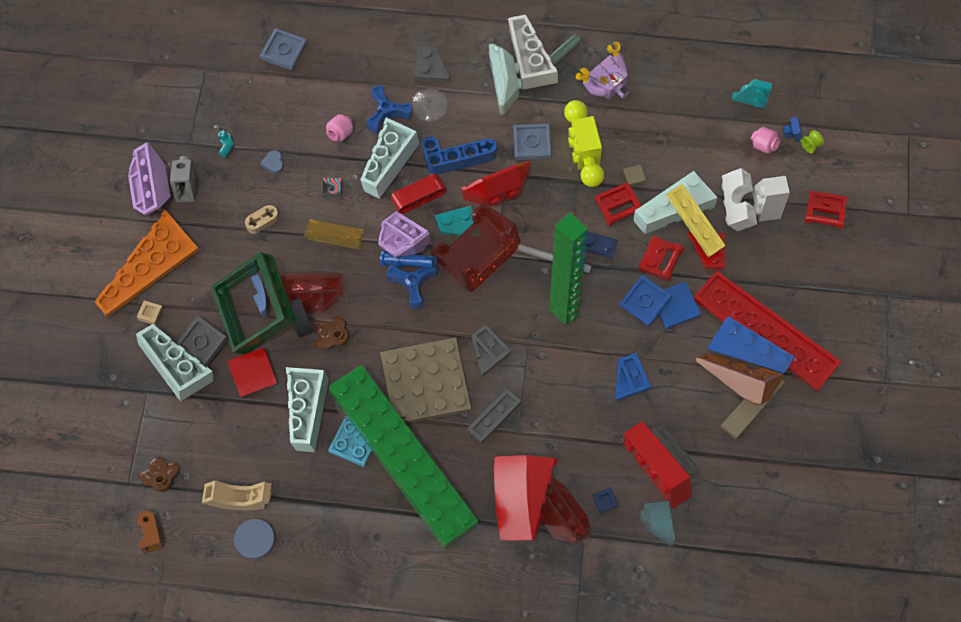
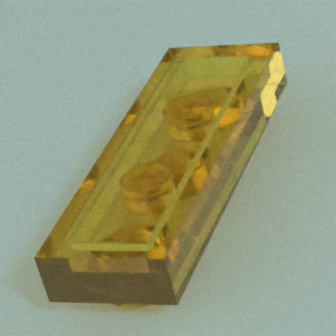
(334, 234)

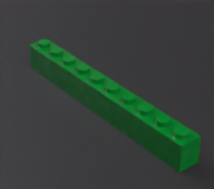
(568, 268)

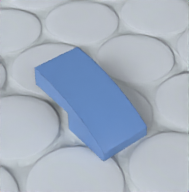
(260, 298)

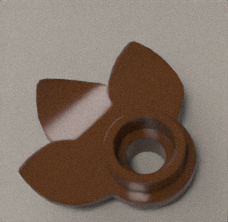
(329, 333)
(159, 472)

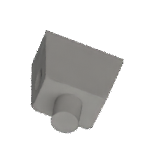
(183, 171)

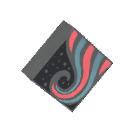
(332, 187)

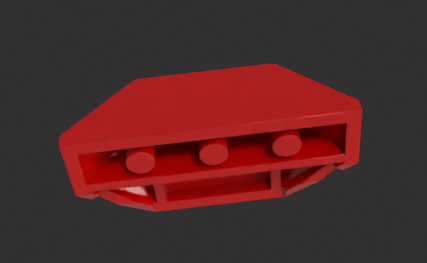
(498, 186)

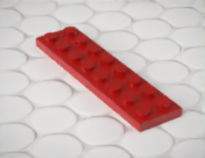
(725, 298)

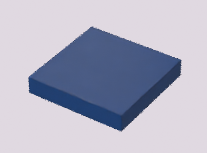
(645, 300)
(680, 308)

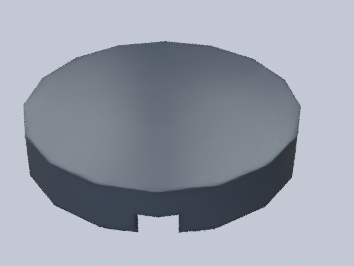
(254, 539)

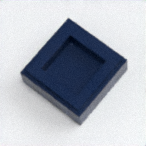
(605, 501)

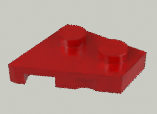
(715, 261)

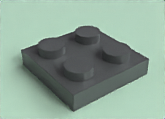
(202, 341)

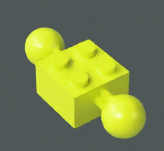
(585, 143)

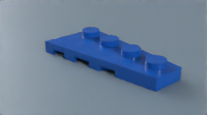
(744, 344)

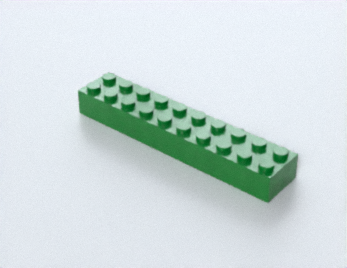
(403, 457)

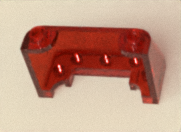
(479, 248)

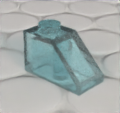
(659, 521)

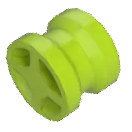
(812, 141)

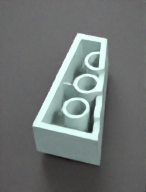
(389, 155)
(660, 211)
(178, 368)
(306, 402)

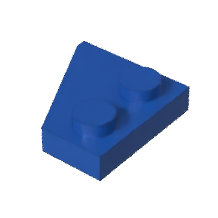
(630, 378)

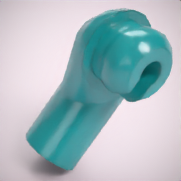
(227, 143)

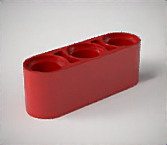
(418, 193)

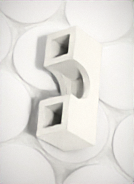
(735, 186)

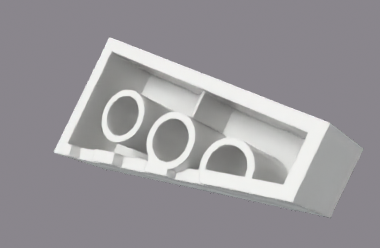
(532, 60)

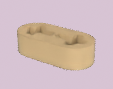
(261, 218)

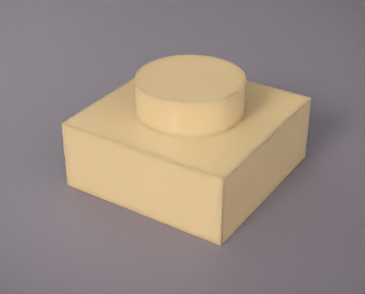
(149, 312)

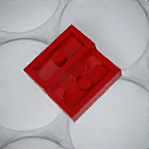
(252, 372)

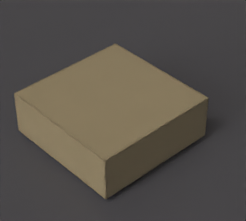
(634, 175)

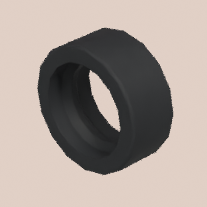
(302, 325)

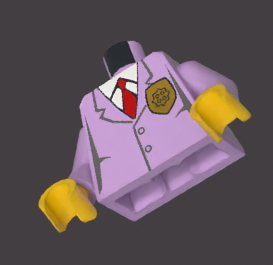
(608, 77)

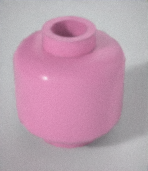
(339, 128)
(766, 140)

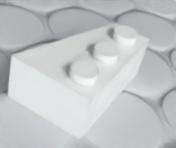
(770, 198)

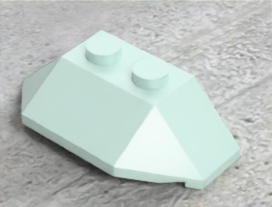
(505, 77)

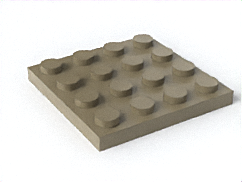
(426, 380)

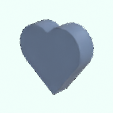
(273, 162)

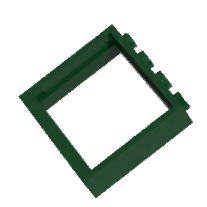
(277, 294)

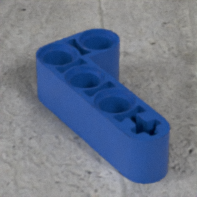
(459, 152)

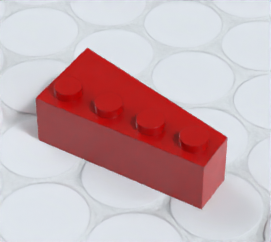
(658, 464)

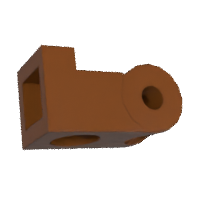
(151, 532)

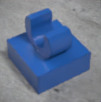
(793, 130)

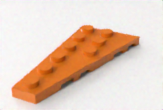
(150, 261)

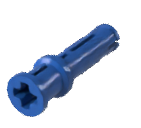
(410, 260)

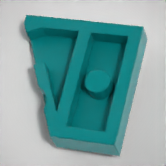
(754, 93)
(454, 221)

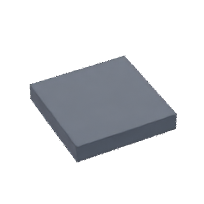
(283, 49)
(532, 141)

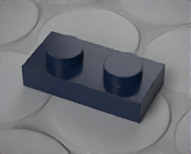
(601, 245)

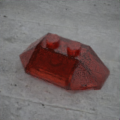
(314, 288)
(563, 515)

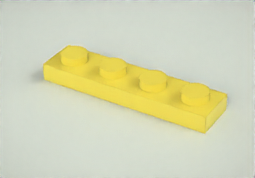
(695, 220)

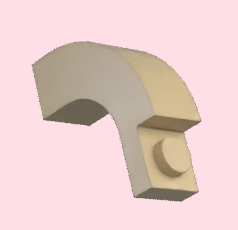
(236, 497)

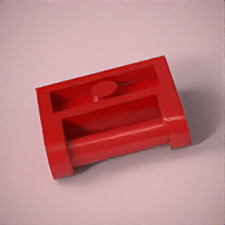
(614, 199)
(828, 204)
(655, 255)

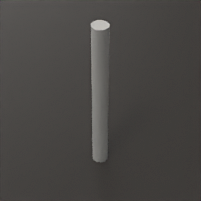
(544, 255)

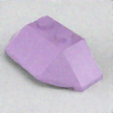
(148, 180)
(402, 236)

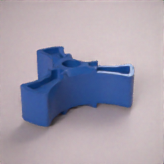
(386, 110)
(411, 281)

